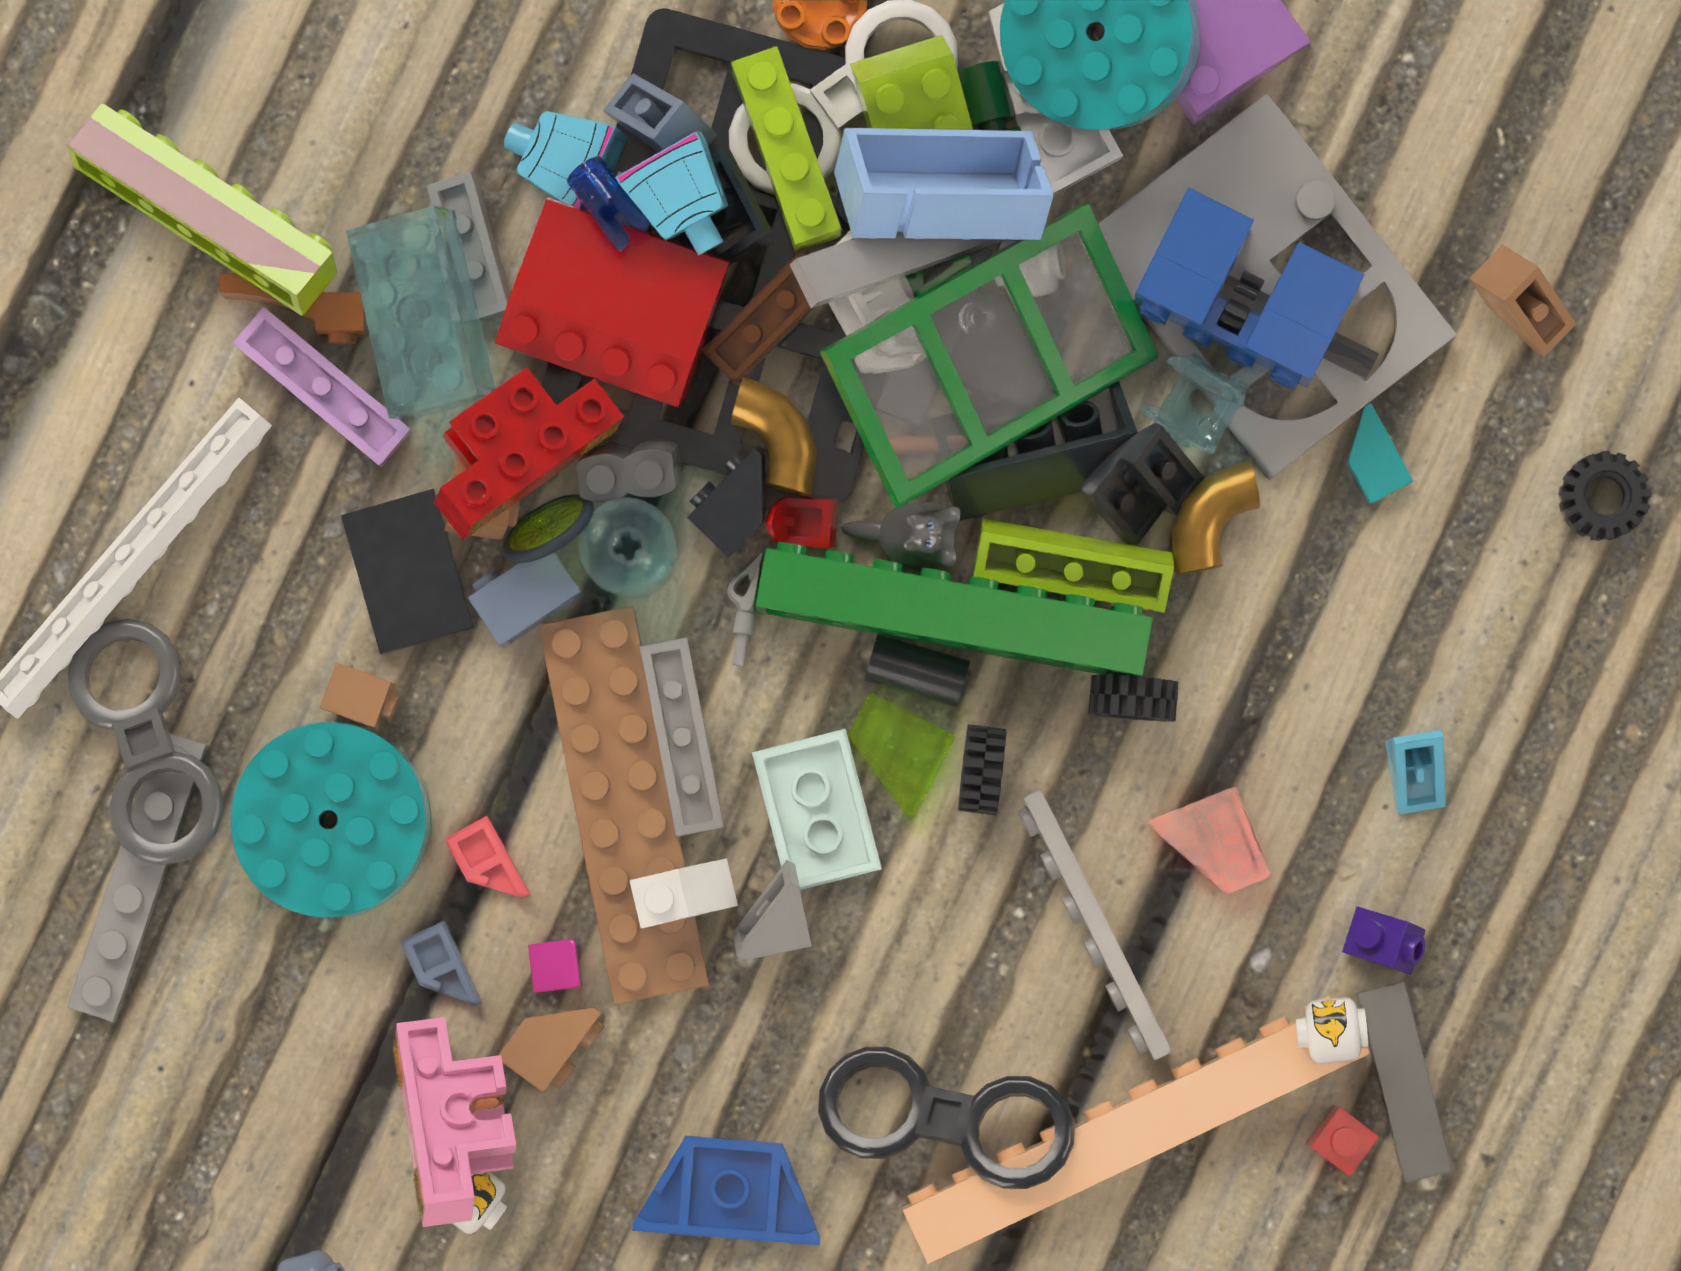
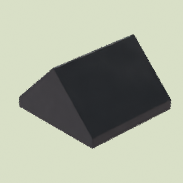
(742, 222)

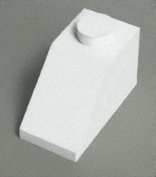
(683, 893)

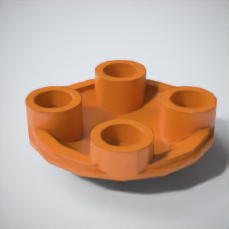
(818, 22)

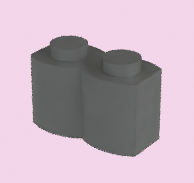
(615, 470)

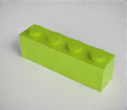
(786, 149)
(1073, 564)

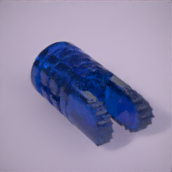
(604, 199)

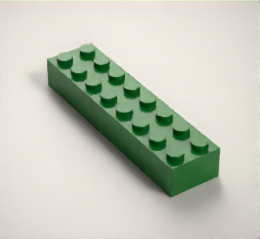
(953, 613)

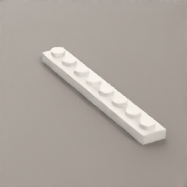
(130, 556)

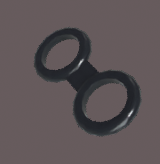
(946, 1117)

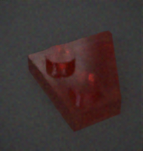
(1216, 840)

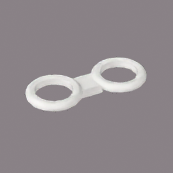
(836, 98)

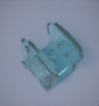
(1177, 414)

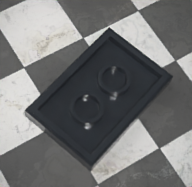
(407, 571)

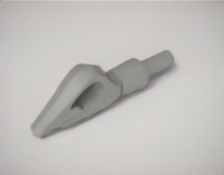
(745, 617)

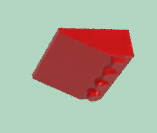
(612, 312)

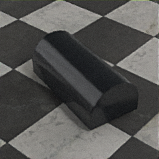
(917, 670)

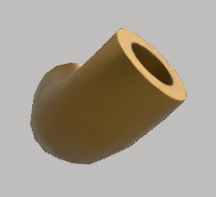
(784, 433)
(1207, 512)

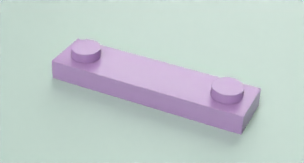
(322, 386)

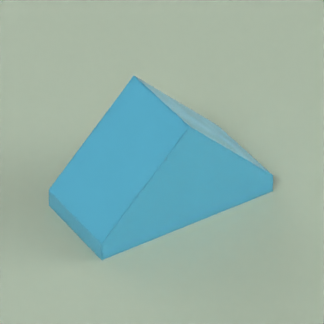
(1417, 771)

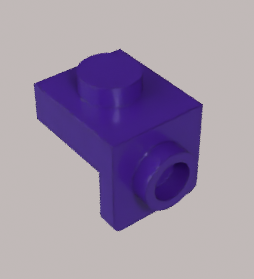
(1385, 940)

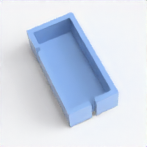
(942, 184)

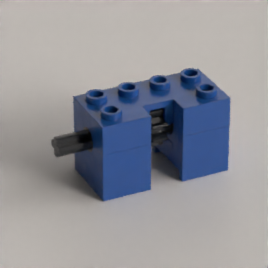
(1279, 331)

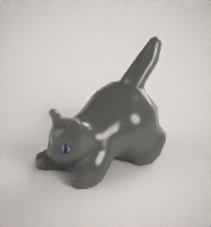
(913, 534)

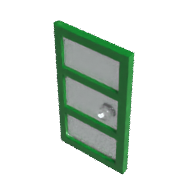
(989, 355)

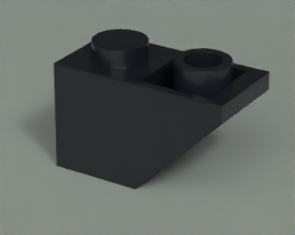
(736, 505)

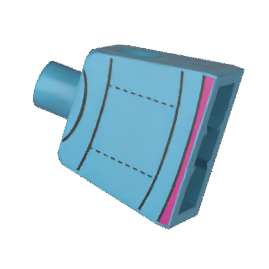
(560, 146)
(679, 192)

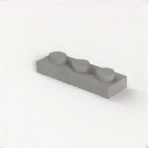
(482, 256)

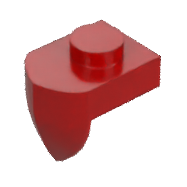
(803, 521)

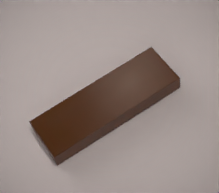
(759, 325)

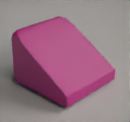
(554, 965)

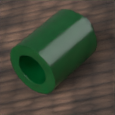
(987, 96)

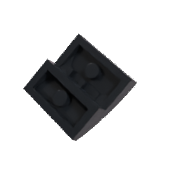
(1141, 482)

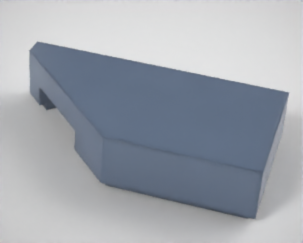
(440, 964)

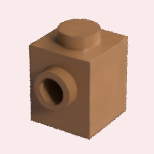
(360, 696)

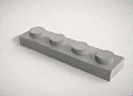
(682, 737)

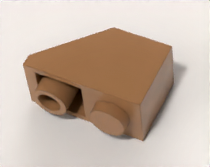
(546, 1043)

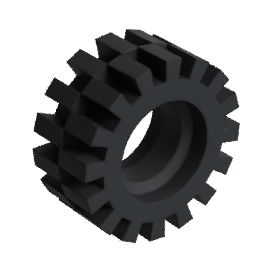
(1628, 478)
(1133, 697)
(982, 769)

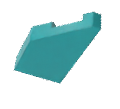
(1375, 459)

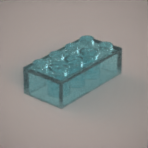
(421, 313)

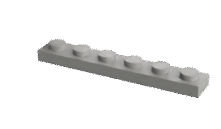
(132, 892)
(1102, 945)

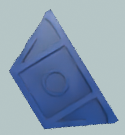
(729, 1193)

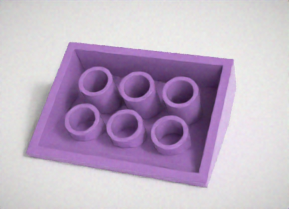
(1237, 48)

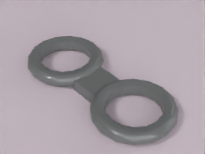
(145, 742)

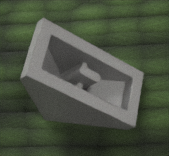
(775, 920)

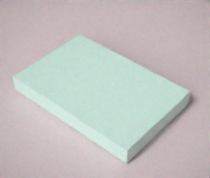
(817, 809)

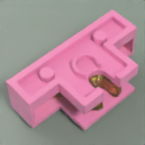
(451, 1119)

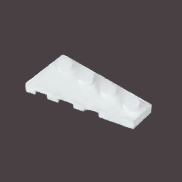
(1065, 151)

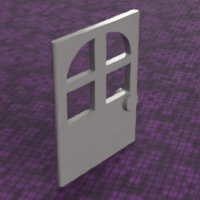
(1275, 178)

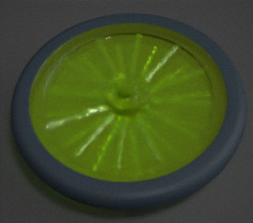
(547, 528)

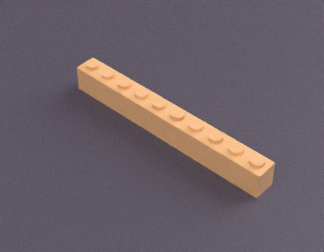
(1119, 1136)

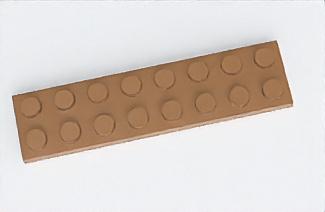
(620, 798)

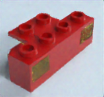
(516, 444)

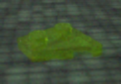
(900, 750)

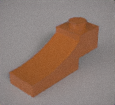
(335, 314)

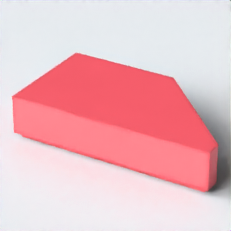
(485, 858)

